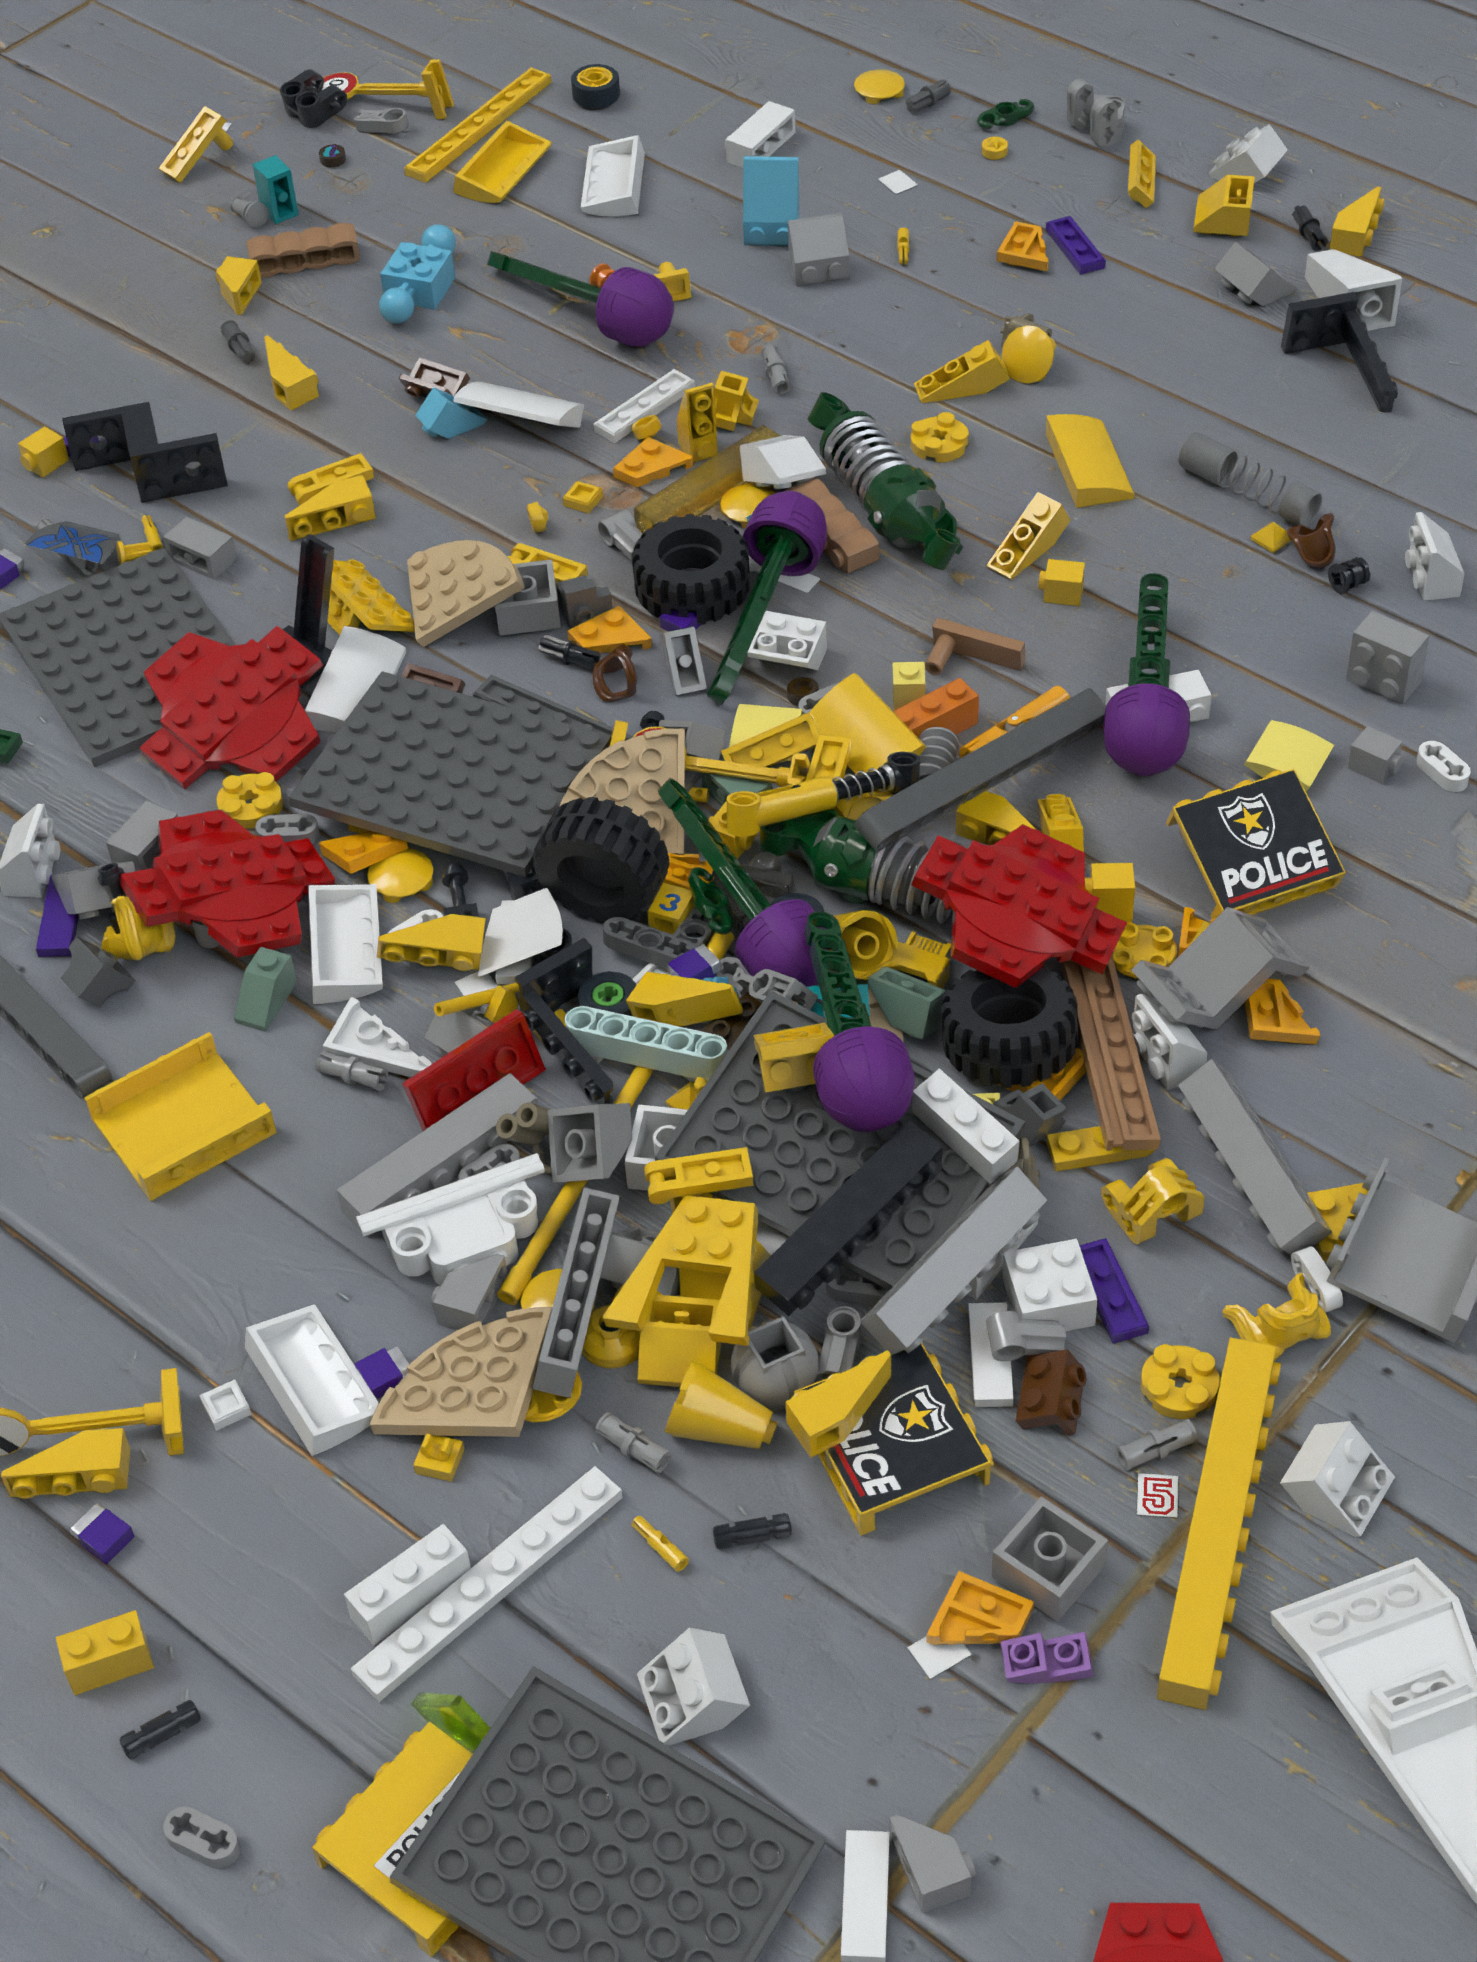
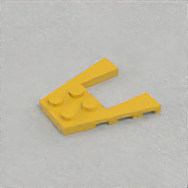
(698, 1237)

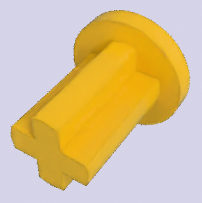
(132, 551)

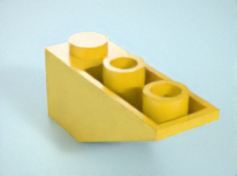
(1357, 223)
(965, 376)
(290, 378)
(698, 423)
(333, 508)
(1030, 536)
(988, 818)
(1061, 820)
(442, 941)
(682, 1000)
(833, 1408)
(79, 1464)

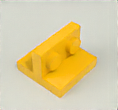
(789, 1055)

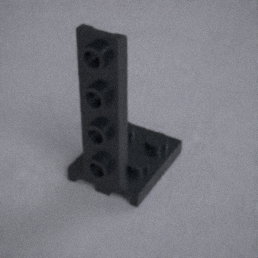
(1333, 322)
(313, 599)
(542, 993)

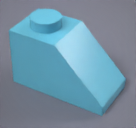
(446, 417)

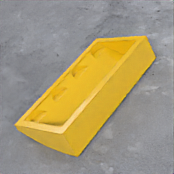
(500, 164)
(1087, 460)
(860, 714)

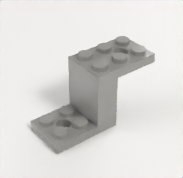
(1219, 970)

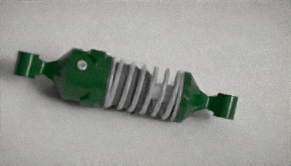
(891, 490)
(849, 865)

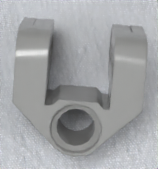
(1101, 112)

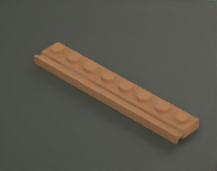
(1112, 1059)

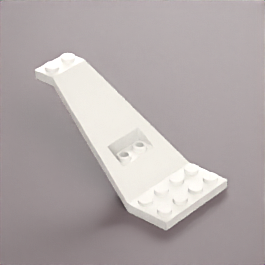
(1406, 1682)

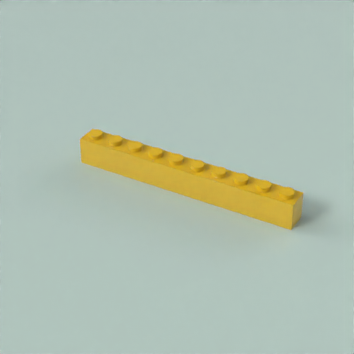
(1216, 1526)

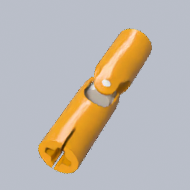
(1029, 711)

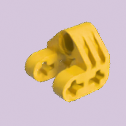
(1155, 1196)

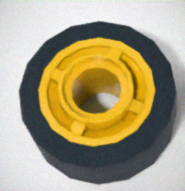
(595, 85)

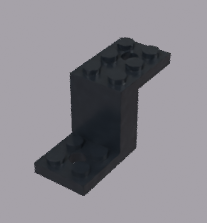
(157, 467)

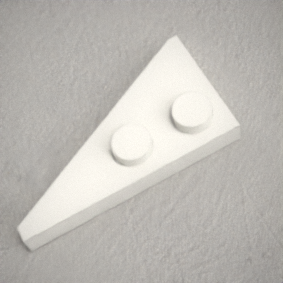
(372, 1042)

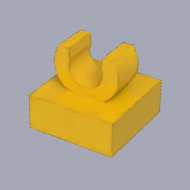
(439, 1457)

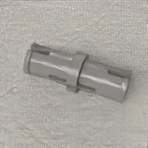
(776, 369)
(352, 1070)
(633, 1442)
(1134, 1454)

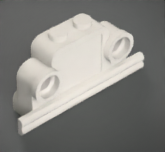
(460, 1221)

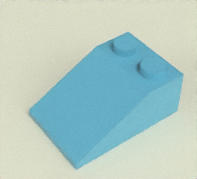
(769, 199)

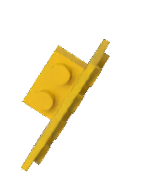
(360, 597)

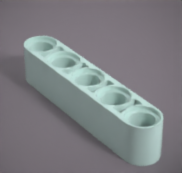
(646, 1042)

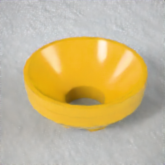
(609, 1348)

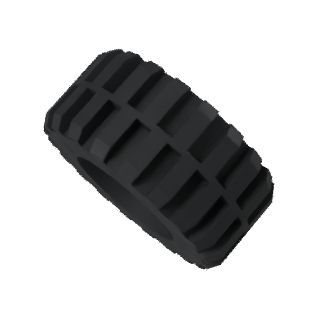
(691, 544)
(601, 859)
(1009, 1053)

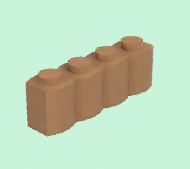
(309, 249)
(847, 541)

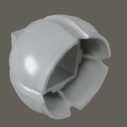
(775, 1381)

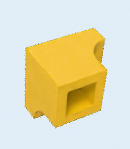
(733, 401)

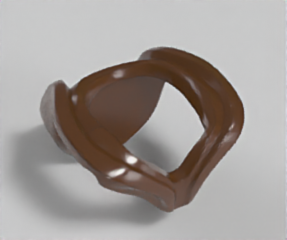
(1315, 545)
(614, 661)

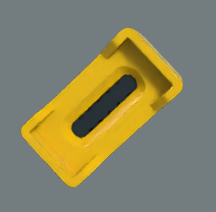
(923, 959)

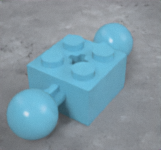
(418, 274)

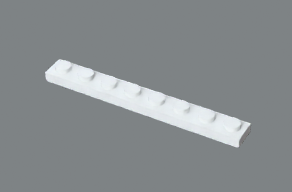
(486, 1584)

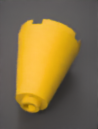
(868, 941)
(718, 1412)

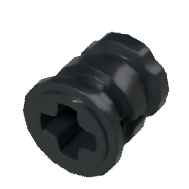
(1348, 574)

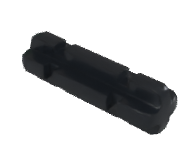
(752, 1531)
(160, 1729)

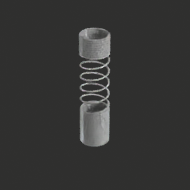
(1218, 464)

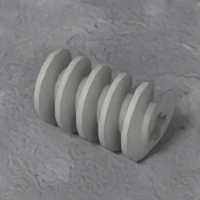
(939, 750)

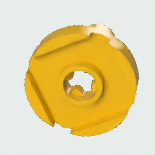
(926, 435)
(259, 787)
(1180, 1362)

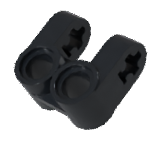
(307, 100)

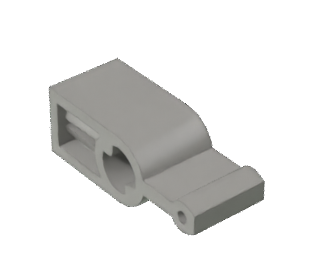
(769, 980)

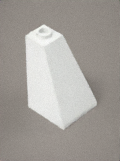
(1376, 288)

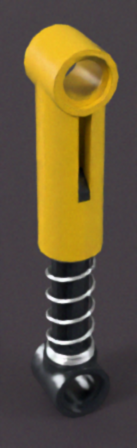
(752, 810)

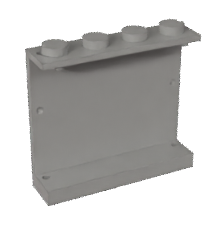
(1408, 1257)

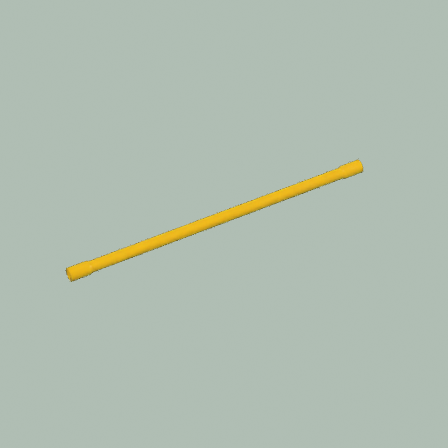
(522, 1272)

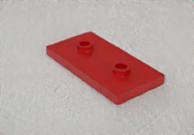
(474, 1067)

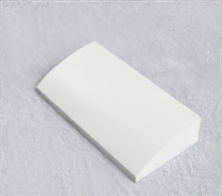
(613, 178)
(521, 404)
(349, 674)
(344, 942)
(311, 1378)

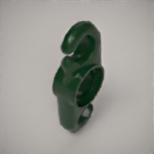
(1005, 113)
(718, 910)

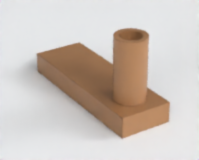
(972, 642)

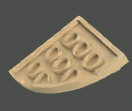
(457, 584)
(631, 777)
(469, 1381)

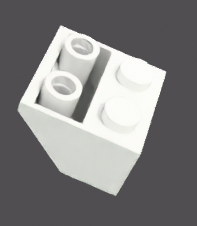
(1251, 156)
(780, 461)
(1433, 560)
(790, 640)
(29, 855)
(1166, 1046)
(1338, 1477)
(692, 1687)

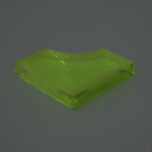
(453, 1717)

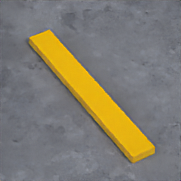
(477, 125)

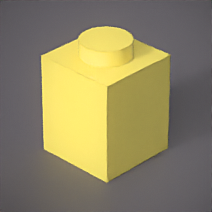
(907, 682)

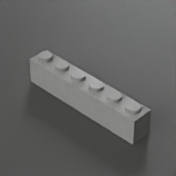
(436, 1153)
(1254, 1159)
(953, 1262)
(576, 1293)

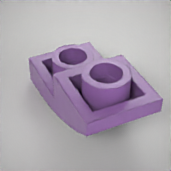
(1047, 1661)

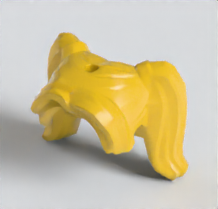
(134, 938)
(1286, 1324)

